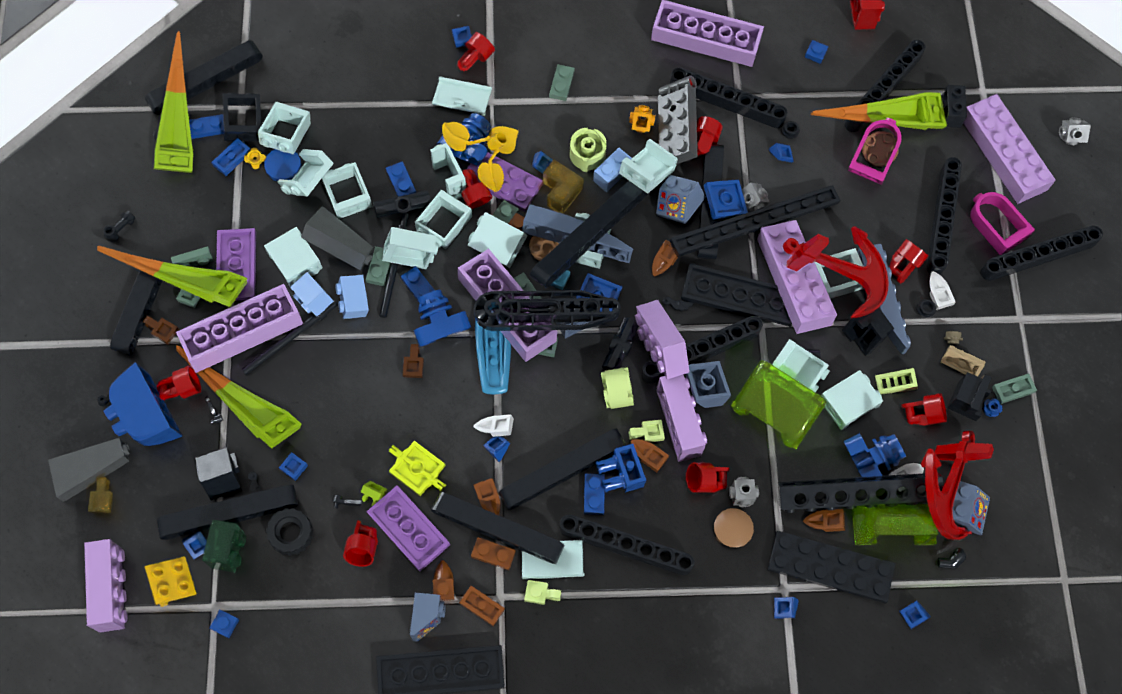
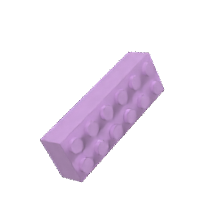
(707, 33)
(1007, 149)
(487, 274)
(801, 289)
(239, 328)

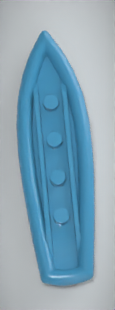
(493, 360)

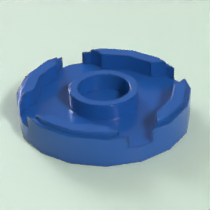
(282, 165)

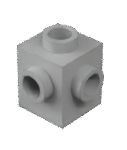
(1074, 131)
(755, 197)
(740, 497)

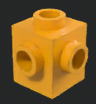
(642, 125)

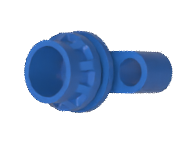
(478, 128)
(434, 307)
(885, 452)

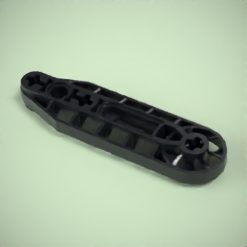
(538, 310)

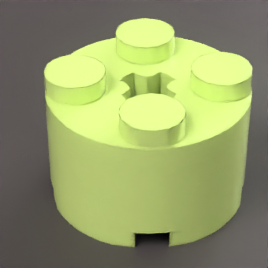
(587, 149)
(617, 388)

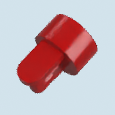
(478, 49)
(707, 133)
(476, 192)
(910, 253)
(182, 383)
(934, 410)
(703, 477)
(361, 547)

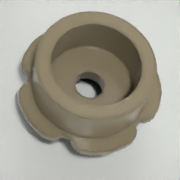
(953, 337)

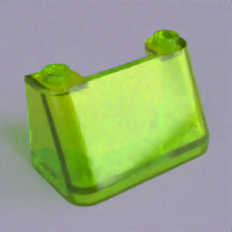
(779, 402)

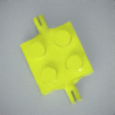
(417, 468)

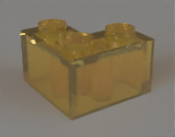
(564, 184)

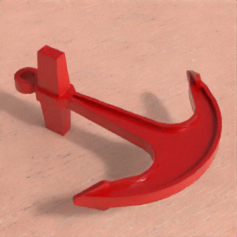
(872, 277)
(941, 502)

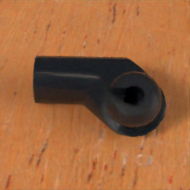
(954, 561)

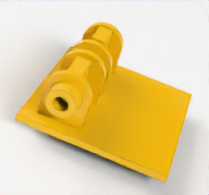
(170, 580)

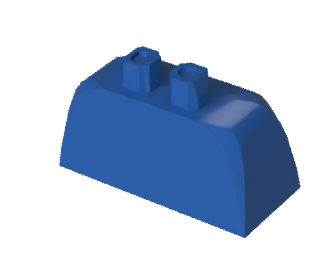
(140, 409)

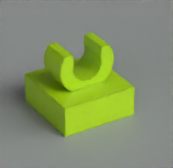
(374, 491)

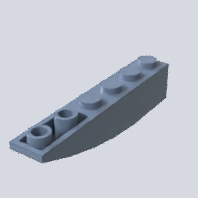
(557, 226)
(891, 307)

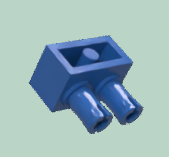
(629, 470)

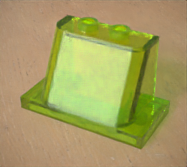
(894, 520)

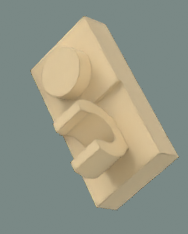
(962, 361)

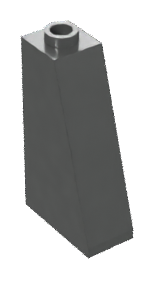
(337, 239)
(81, 468)

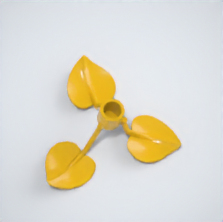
(499, 140)

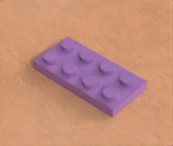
(518, 186)
(238, 255)
(408, 528)

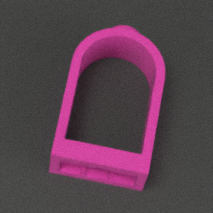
(866, 171)
(1013, 215)

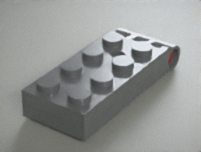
(678, 118)

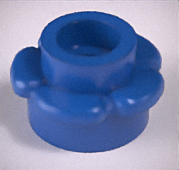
(989, 411)

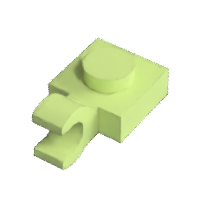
(650, 430)
(538, 592)

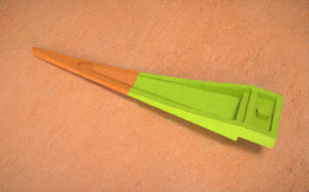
(911, 111)
(174, 141)
(204, 283)
(258, 415)

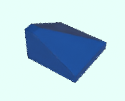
(782, 152)
(541, 161)
(497, 447)
(195, 544)
(785, 607)
(914, 614)

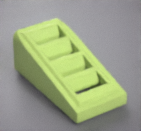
(902, 373)

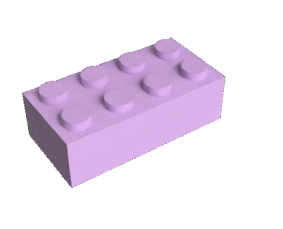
(662, 339)
(681, 417)
(105, 586)

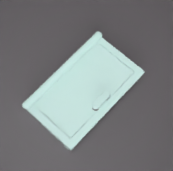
(455, 93)
(568, 565)

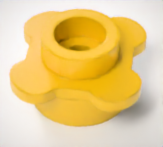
(254, 153)

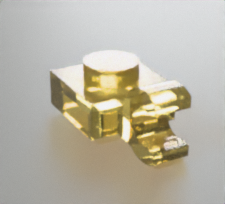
(101, 499)

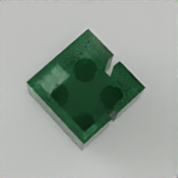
(224, 546)

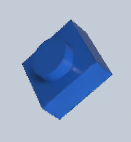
(461, 36)
(816, 51)
(293, 466)
(224, 623)

